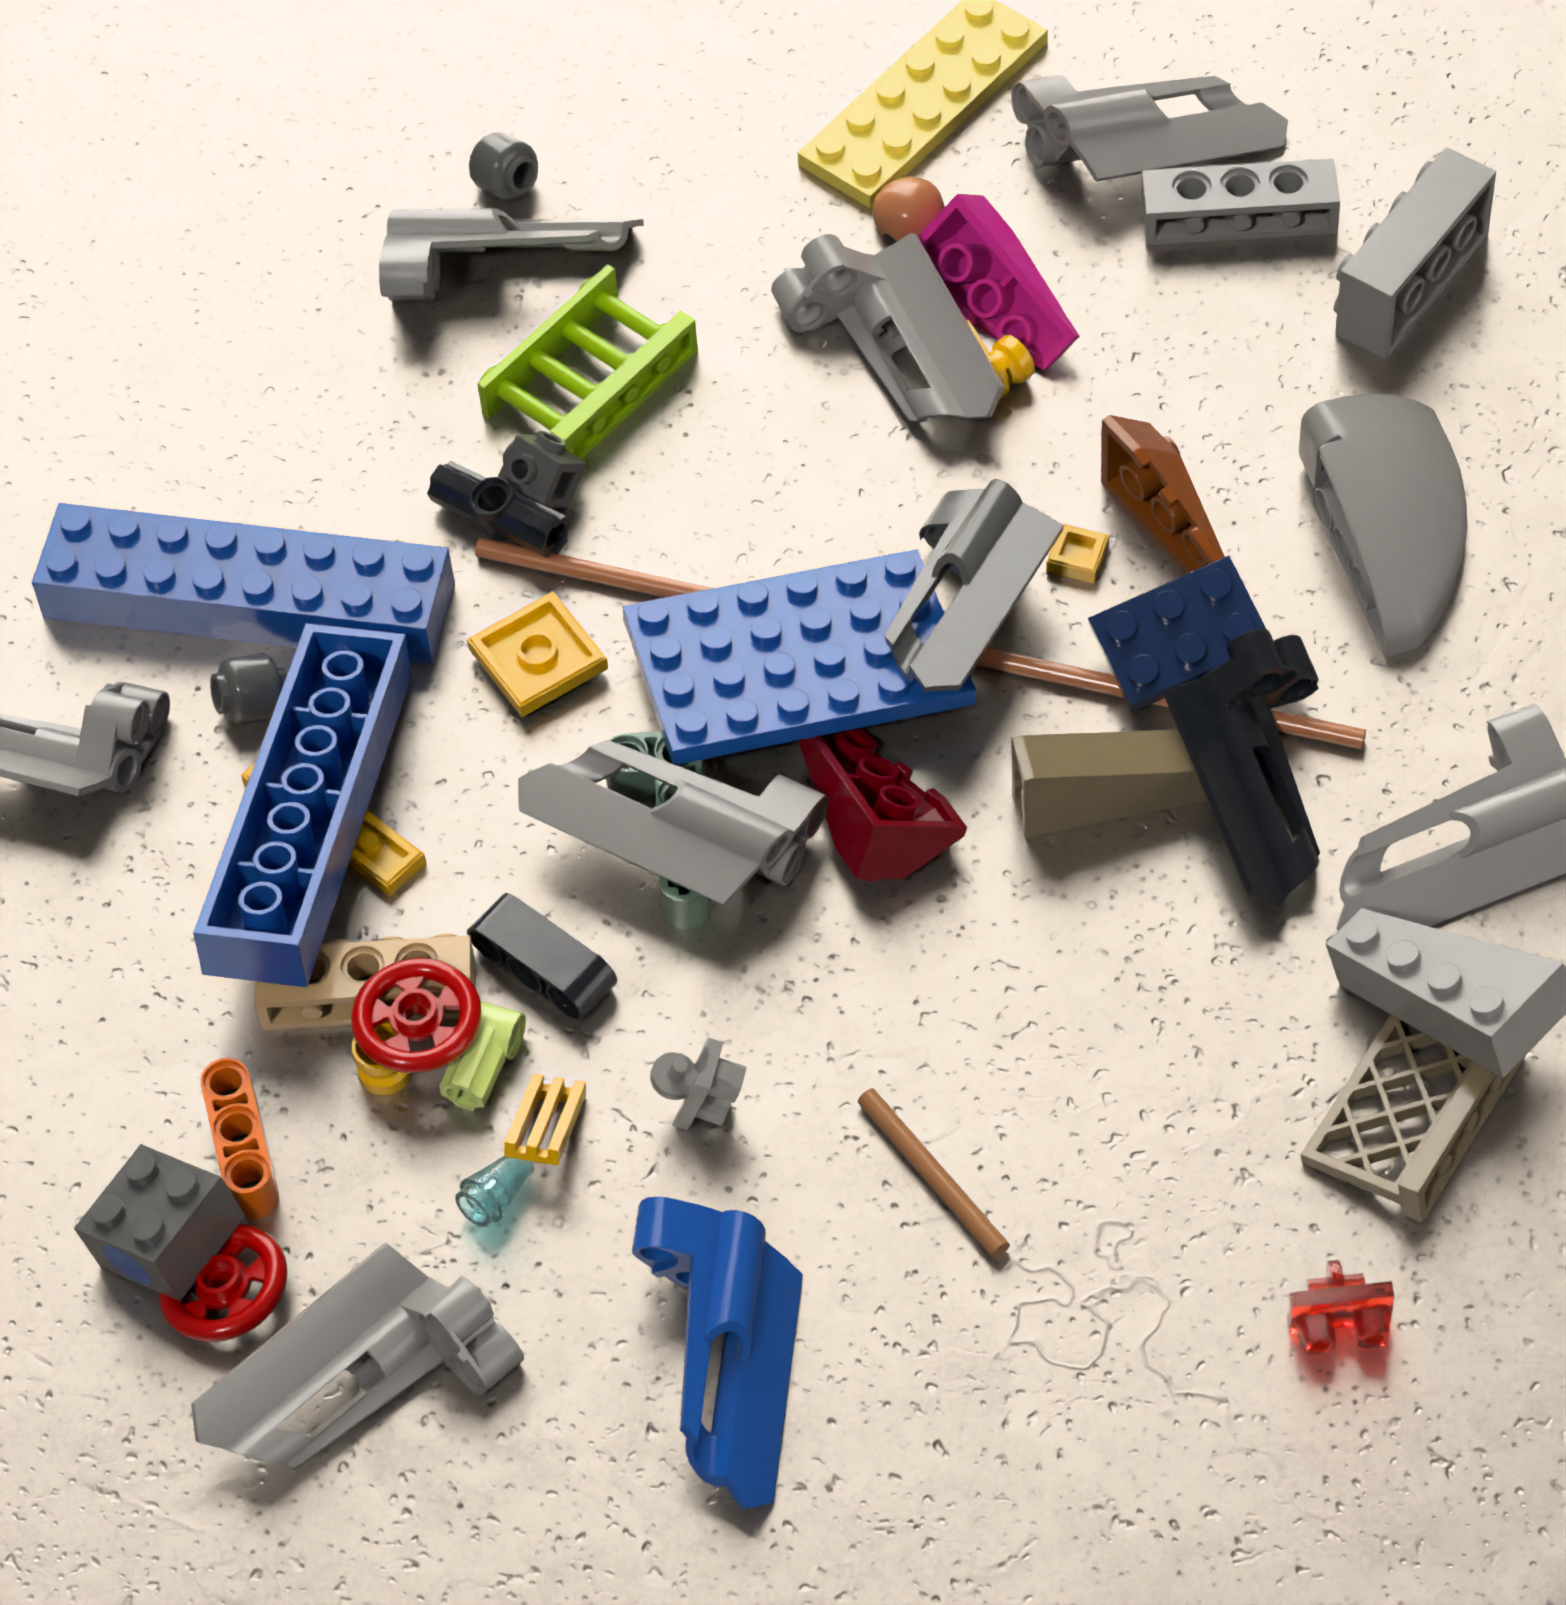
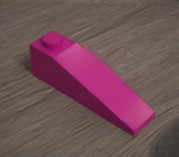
(996, 278)

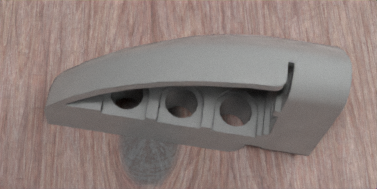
(1389, 509)

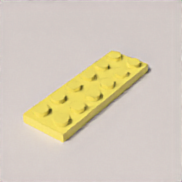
(922, 98)

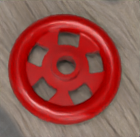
(409, 977)
(243, 1314)

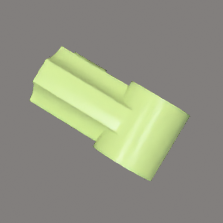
(474, 1073)

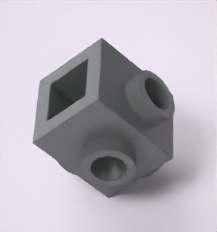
(542, 469)

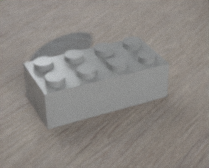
(1414, 252)

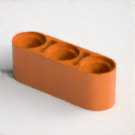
(237, 1116)

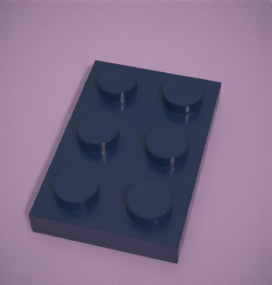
(1174, 631)

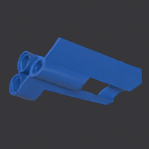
(753, 1297)

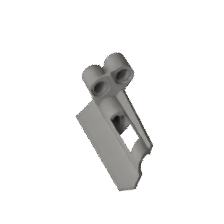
(417, 236)
(700, 838)
(1513, 840)
(381, 1326)

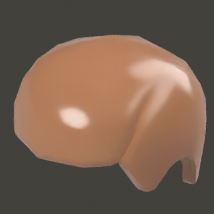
(906, 207)

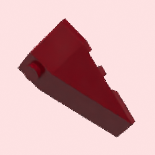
(874, 810)

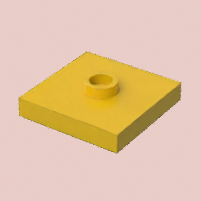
(537, 654)

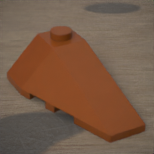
(1155, 487)

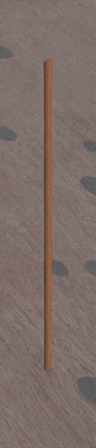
(991, 658)

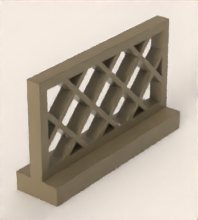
(1437, 1150)

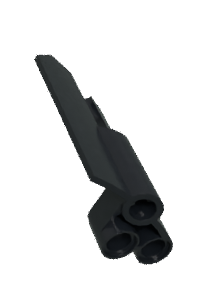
(1238, 748)

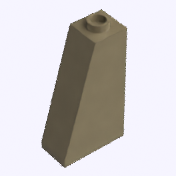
(1099, 778)

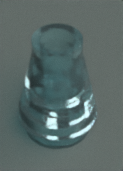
(491, 1190)

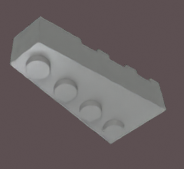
(1452, 987)

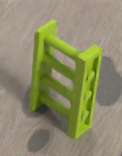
(603, 403)

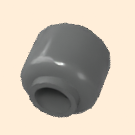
(503, 165)
(247, 688)

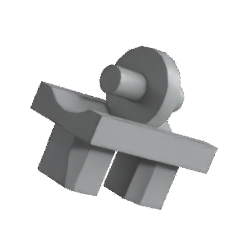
(704, 1085)

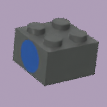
(160, 1222)

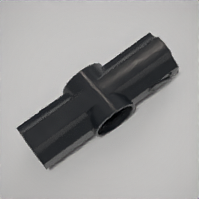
(498, 509)

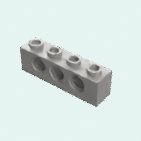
(1240, 201)

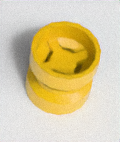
(1011, 362)
(375, 1077)

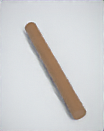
(933, 1173)

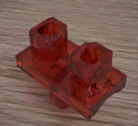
(1340, 1303)

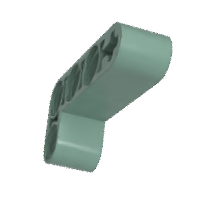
(680, 910)

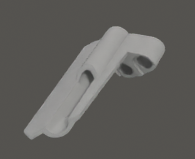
(1126, 132)
(890, 304)
(102, 754)

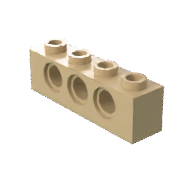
(339, 969)

